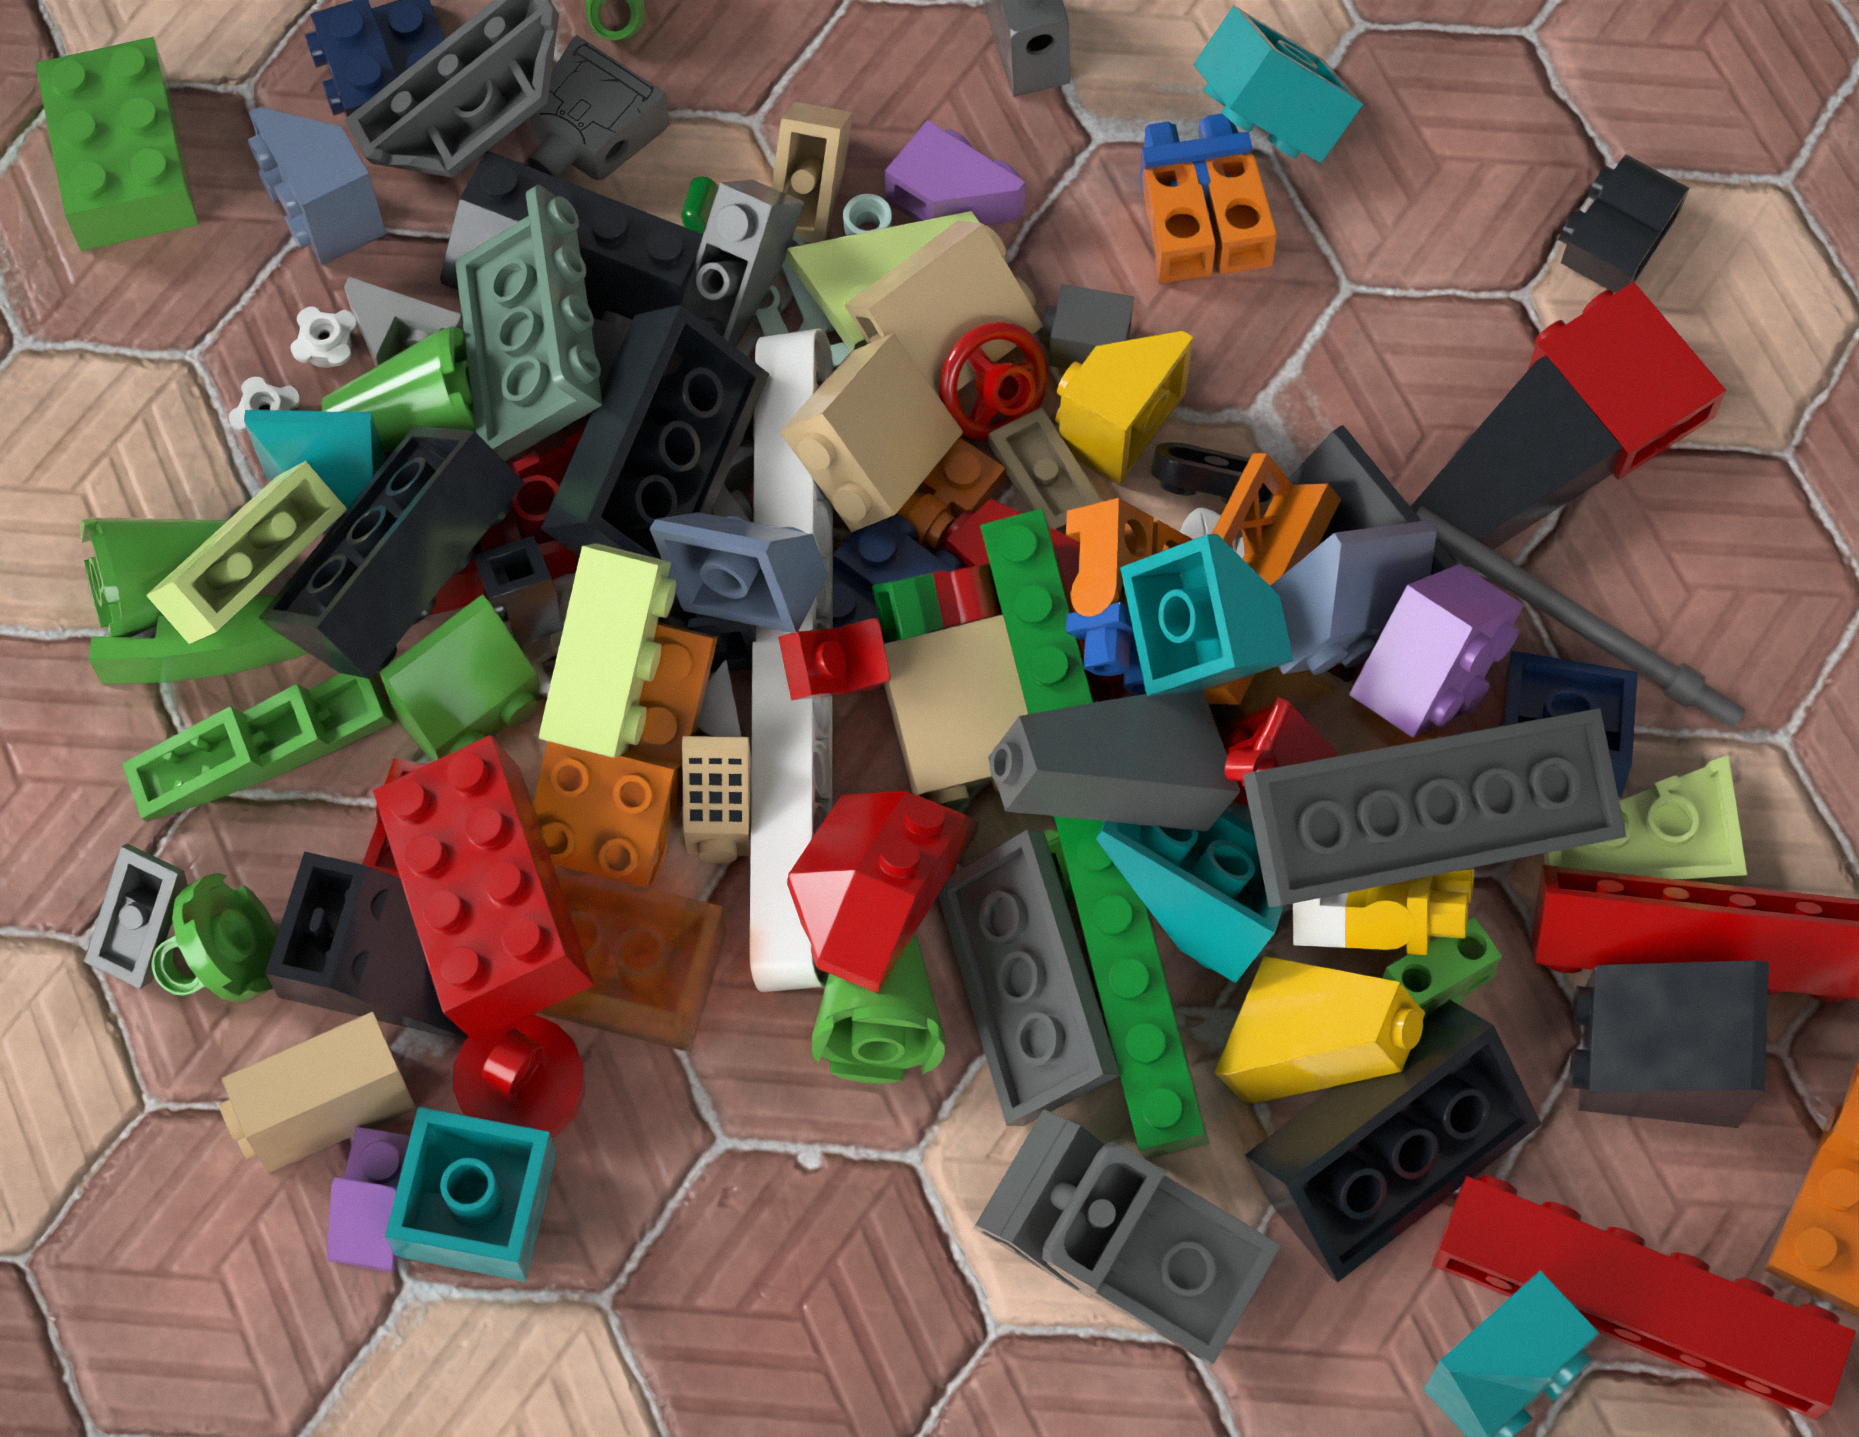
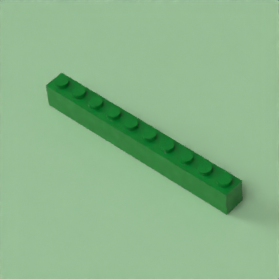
(1111, 913)

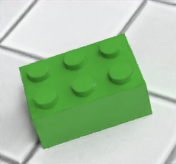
(116, 144)

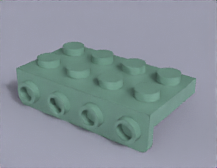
(529, 328)

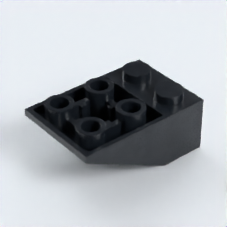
(355, 948)

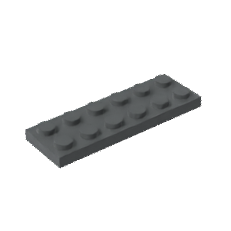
(1433, 807)

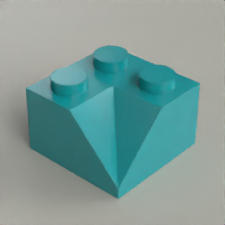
(1276, 86)
(1202, 617)
(471, 1194)
(1511, 1359)

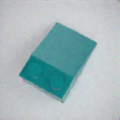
(1199, 887)

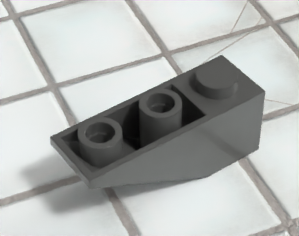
(740, 255)

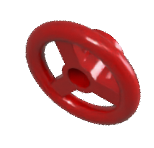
(1021, 385)

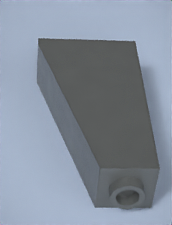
(1118, 762)

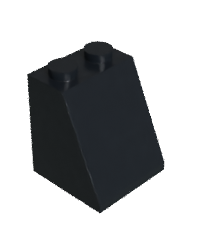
(1672, 1040)

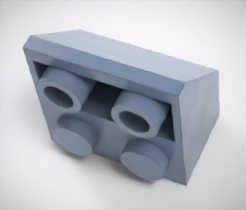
(317, 181)

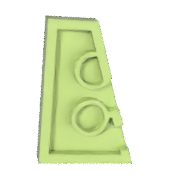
(847, 265)
(1673, 831)

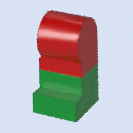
(935, 601)

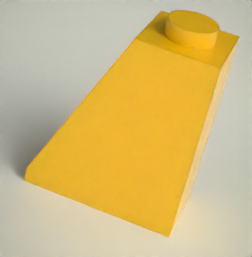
(1316, 1031)

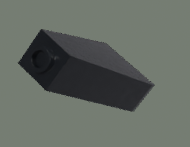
(1523, 460)

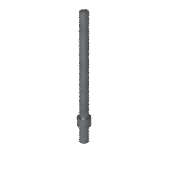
(1680, 682)

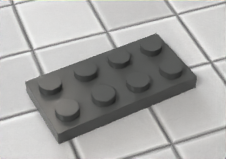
(1026, 979)

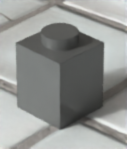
(1084, 321)

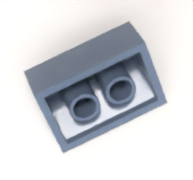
(1348, 590)

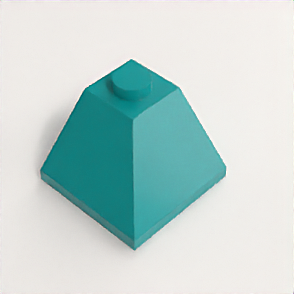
(337, 446)

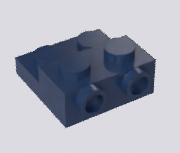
(369, 47)
(875, 556)
(1555, 687)

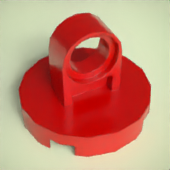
(521, 1076)

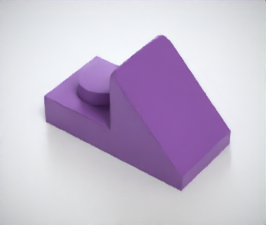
(365, 1199)

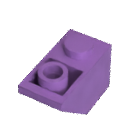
(945, 176)

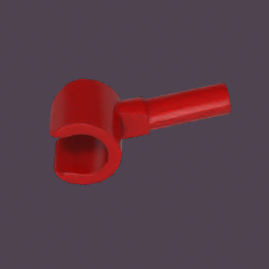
(1261, 757)

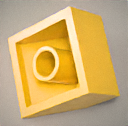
(1122, 400)

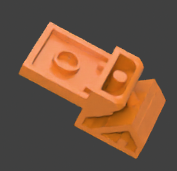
(616, 811)
(1822, 1230)

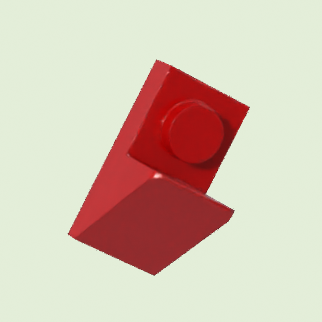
(835, 660)

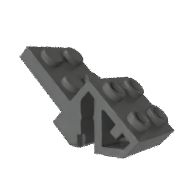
(1127, 1235)

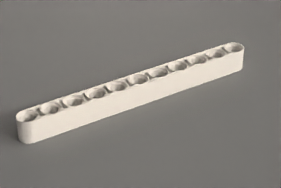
(788, 737)

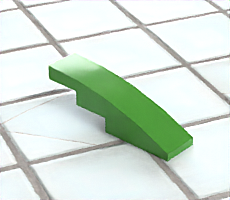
(234, 648)
(255, 745)

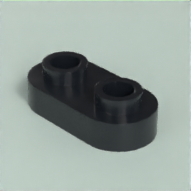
(1192, 468)

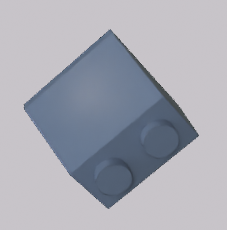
(741, 568)

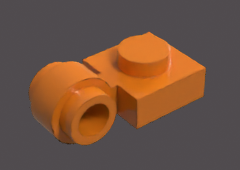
(956, 484)

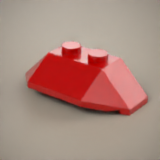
(874, 879)

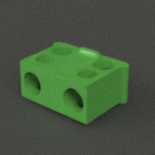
(1449, 969)

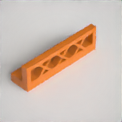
(1271, 542)

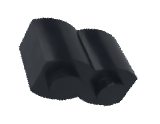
(1623, 224)

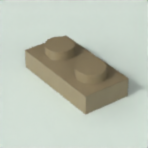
(1042, 467)

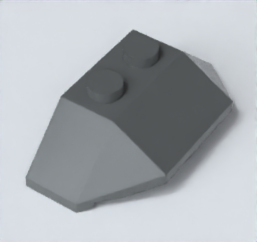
(463, 91)

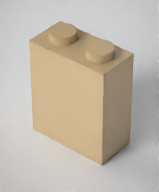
(943, 295)
(872, 432)
(952, 705)
(315, 1094)

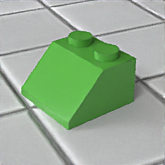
(462, 682)

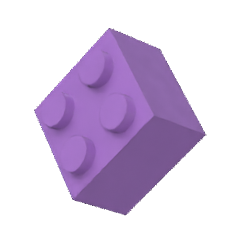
(1438, 650)

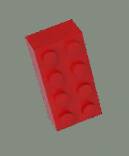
(482, 888)

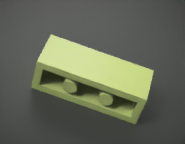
(247, 552)
(607, 650)

